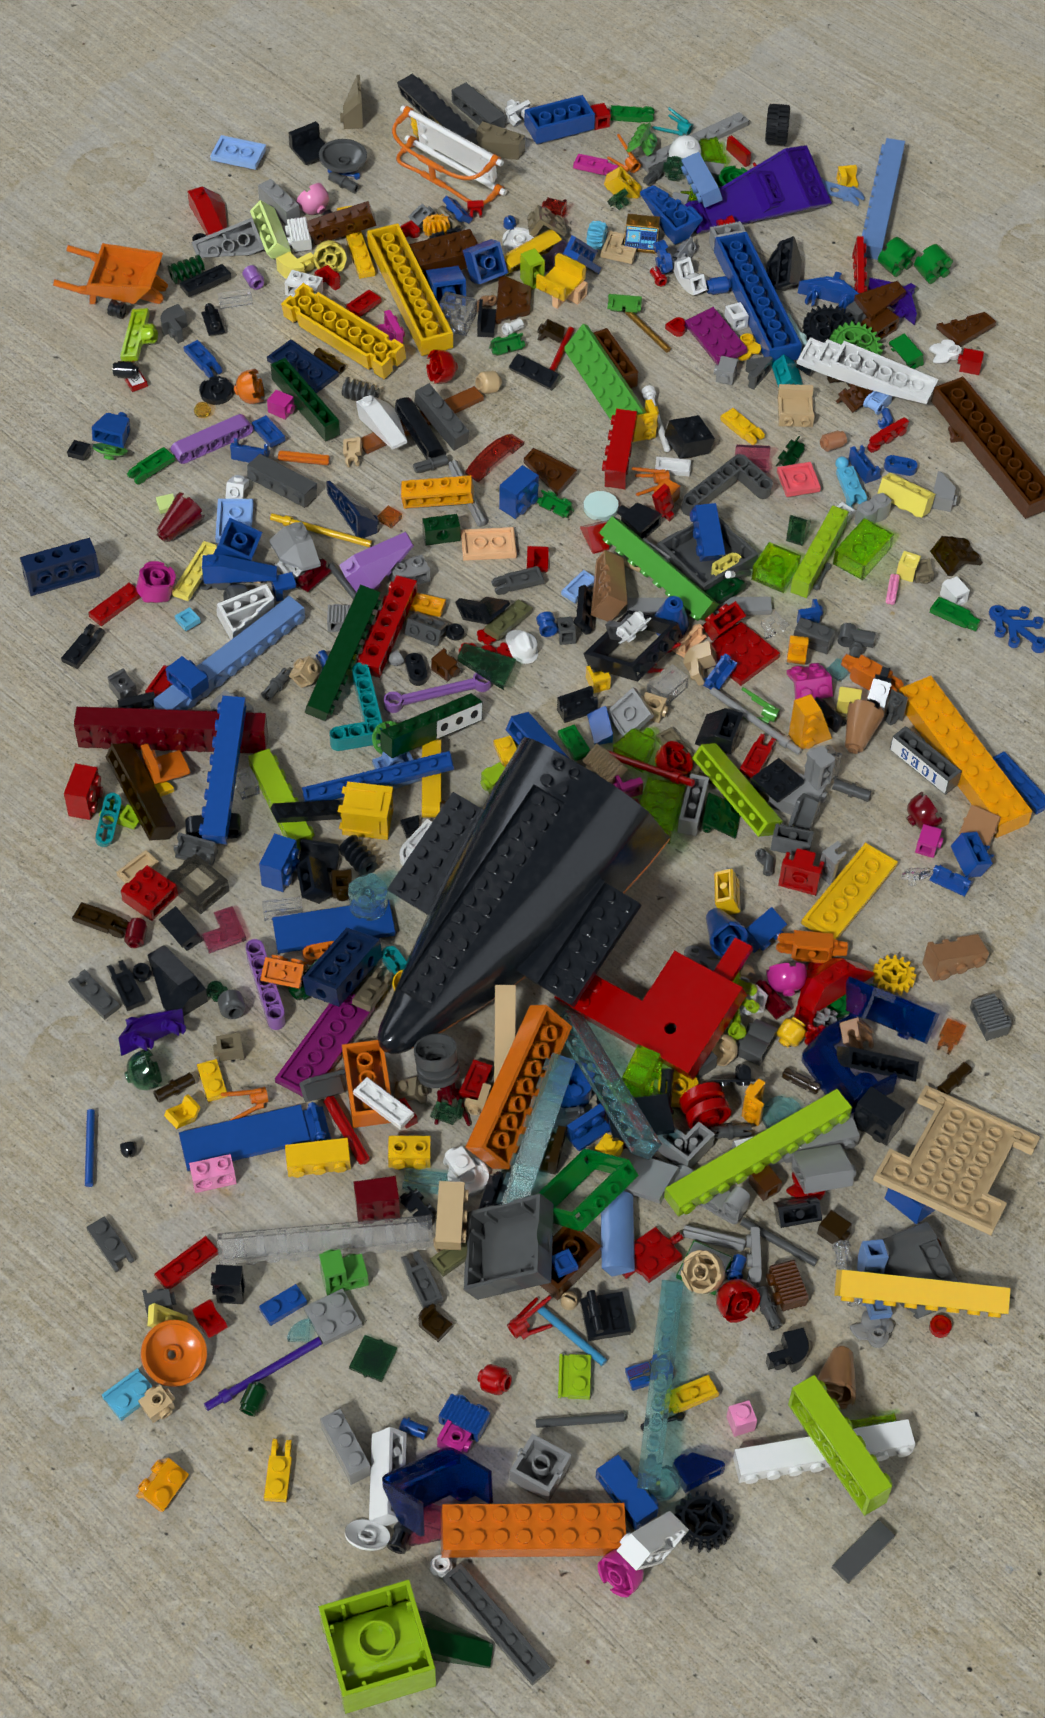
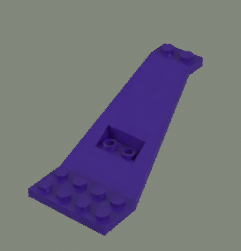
(771, 189)

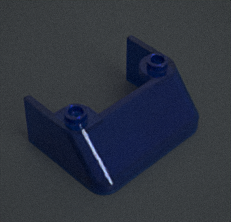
(889, 1010)
(823, 1065)
(432, 1479)

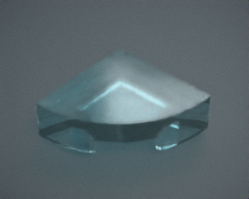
(300, 1331)

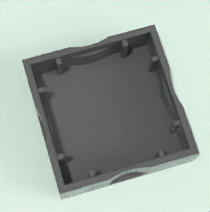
(682, 550)
(509, 1247)

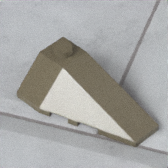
(353, 107)

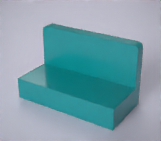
(786, 371)

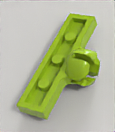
(137, 334)

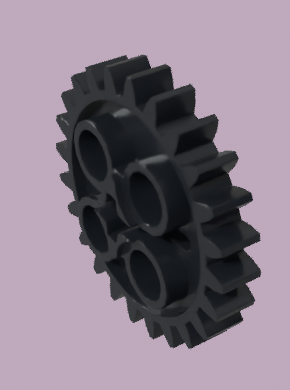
(819, 327)

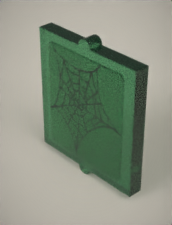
(373, 1358)

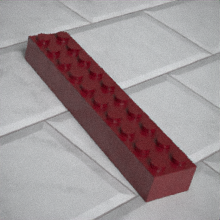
(162, 729)

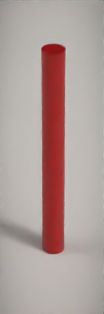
(561, 350)

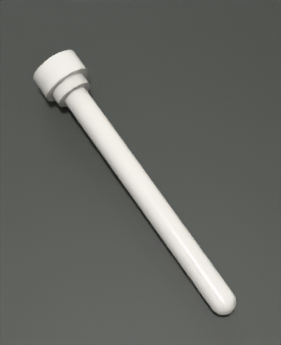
(650, 393)

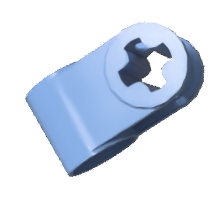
(877, 401)

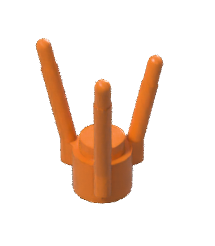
(631, 162)
(658, 477)
(257, 1096)

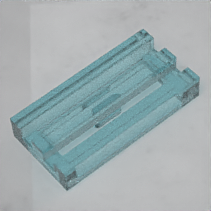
(424, 1177)

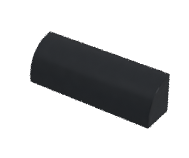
(418, 428)
(877, 1063)

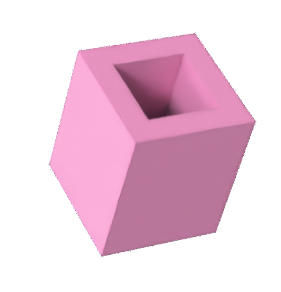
(741, 1418)

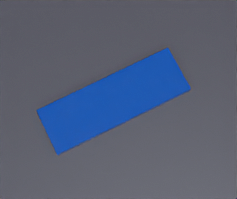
(308, 928)
(245, 1136)

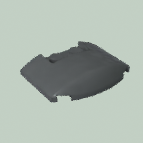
(917, 1255)

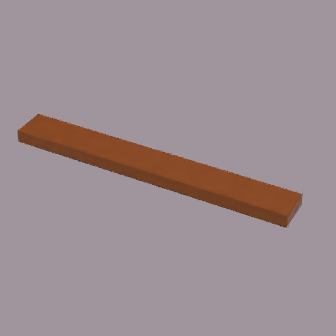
(456, 402)

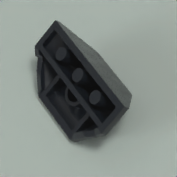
(785, 264)

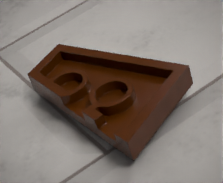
(877, 299)
(966, 329)
(550, 470)

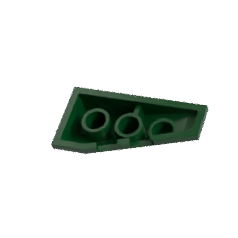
(453, 1644)

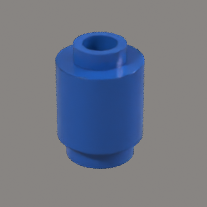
(718, 285)

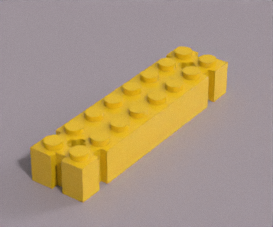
(343, 330)

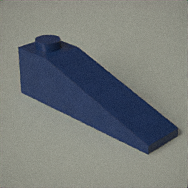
(356, 515)

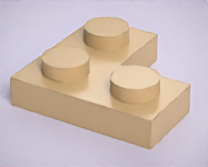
(615, 250)

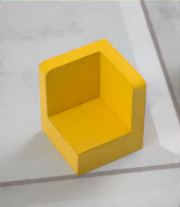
(847, 176)
(599, 680)

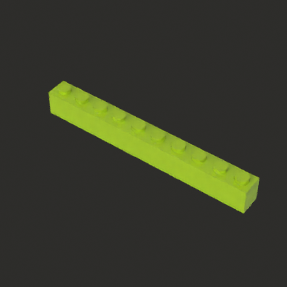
(757, 1153)

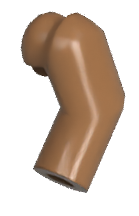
(488, 301)

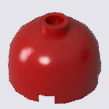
(441, 366)
(673, 758)
(737, 1299)

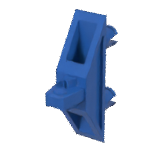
(828, 289)

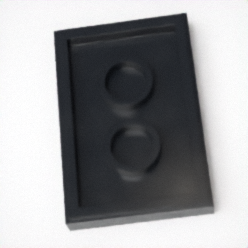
(657, 1113)

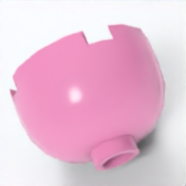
(314, 200)

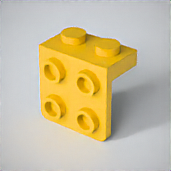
(647, 422)

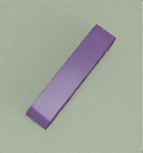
(211, 438)
(268, 991)

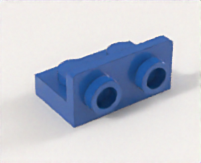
(588, 1128)

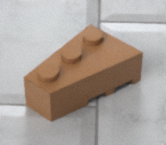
(954, 957)

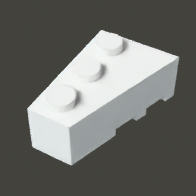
(244, 609)
(652, 1542)

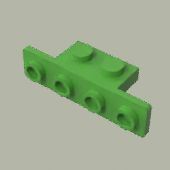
(643, 138)

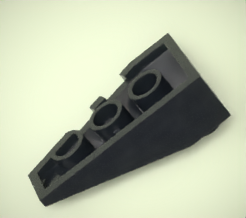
(175, 982)

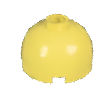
(330, 254)

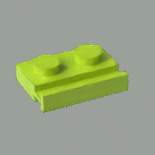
(574, 1376)

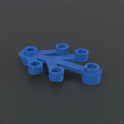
(1000, 614)

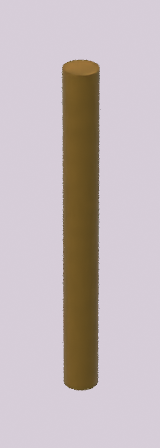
(648, 331)

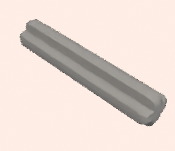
(714, 1237)

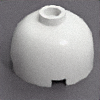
(684, 147)

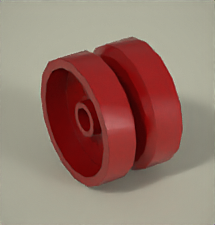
(705, 1105)

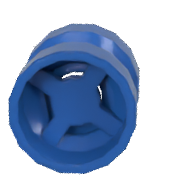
(547, 624)

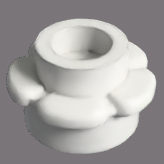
(436, 1561)

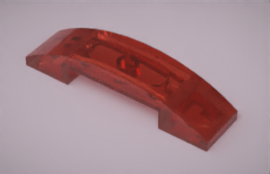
(491, 455)

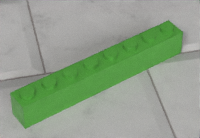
(658, 568)

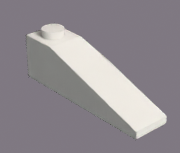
(381, 420)

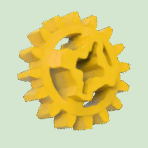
(894, 975)

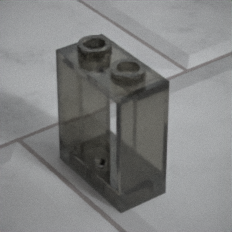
(208, 896)

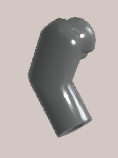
(766, 860)

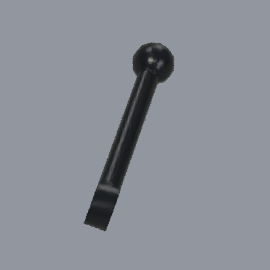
(679, 1417)

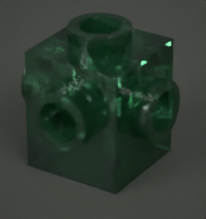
(673, 162)

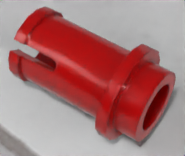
(659, 278)

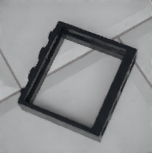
(598, 653)

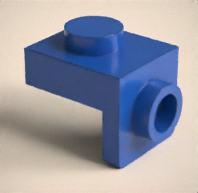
(812, 614)

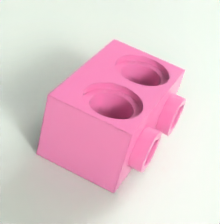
(212, 1173)

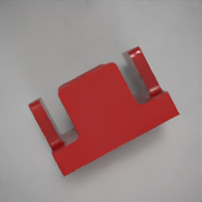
(800, 872)

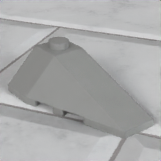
(232, 241)

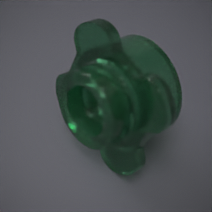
(215, 986)

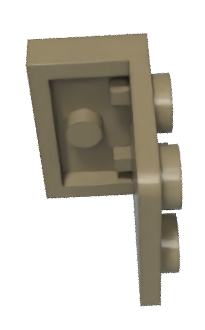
(543, 216)

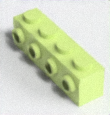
(270, 230)

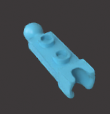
(849, 482)

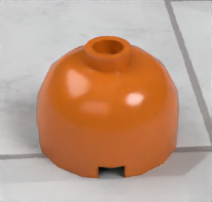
(249, 387)

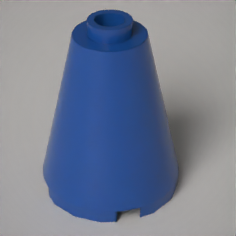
(674, 611)
(723, 930)

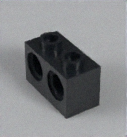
(228, 1284)

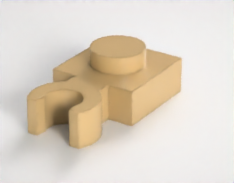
(351, 449)

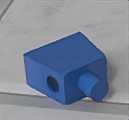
(112, 429)

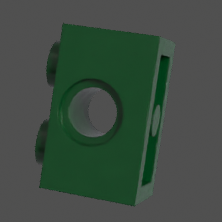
(441, 529)

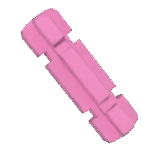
(892, 589)

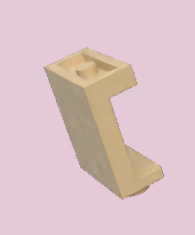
(795, 405)

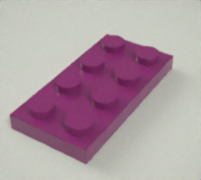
(715, 335)

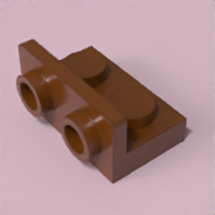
(853, 397)

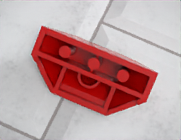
(829, 983)

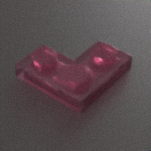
(227, 934)

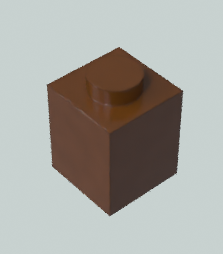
(765, 1183)

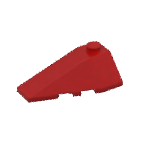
(208, 209)

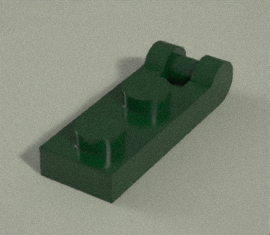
(723, 590)

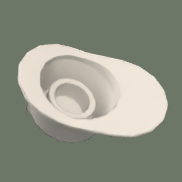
(522, 646)

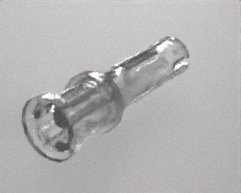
(845, 1262)

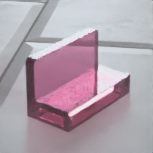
(757, 454)

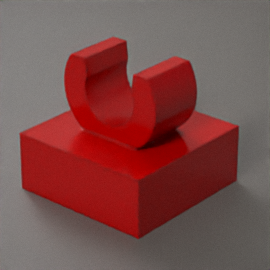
(475, 206)

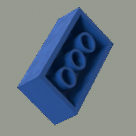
(559, 119)

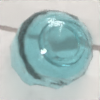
(669, 1484)

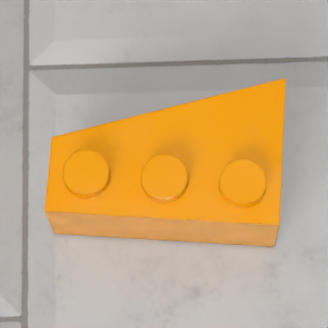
(808, 723)

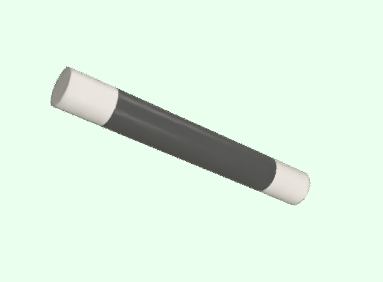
(738, 573)

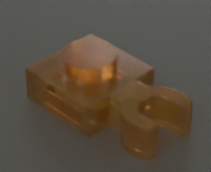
(950, 1034)

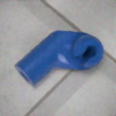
(886, 419)

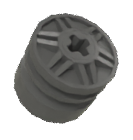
(436, 1060)

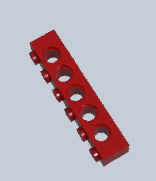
(388, 635)

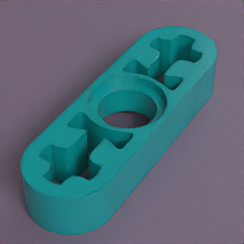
(106, 812)

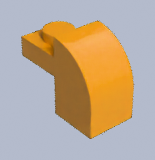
(797, 649)

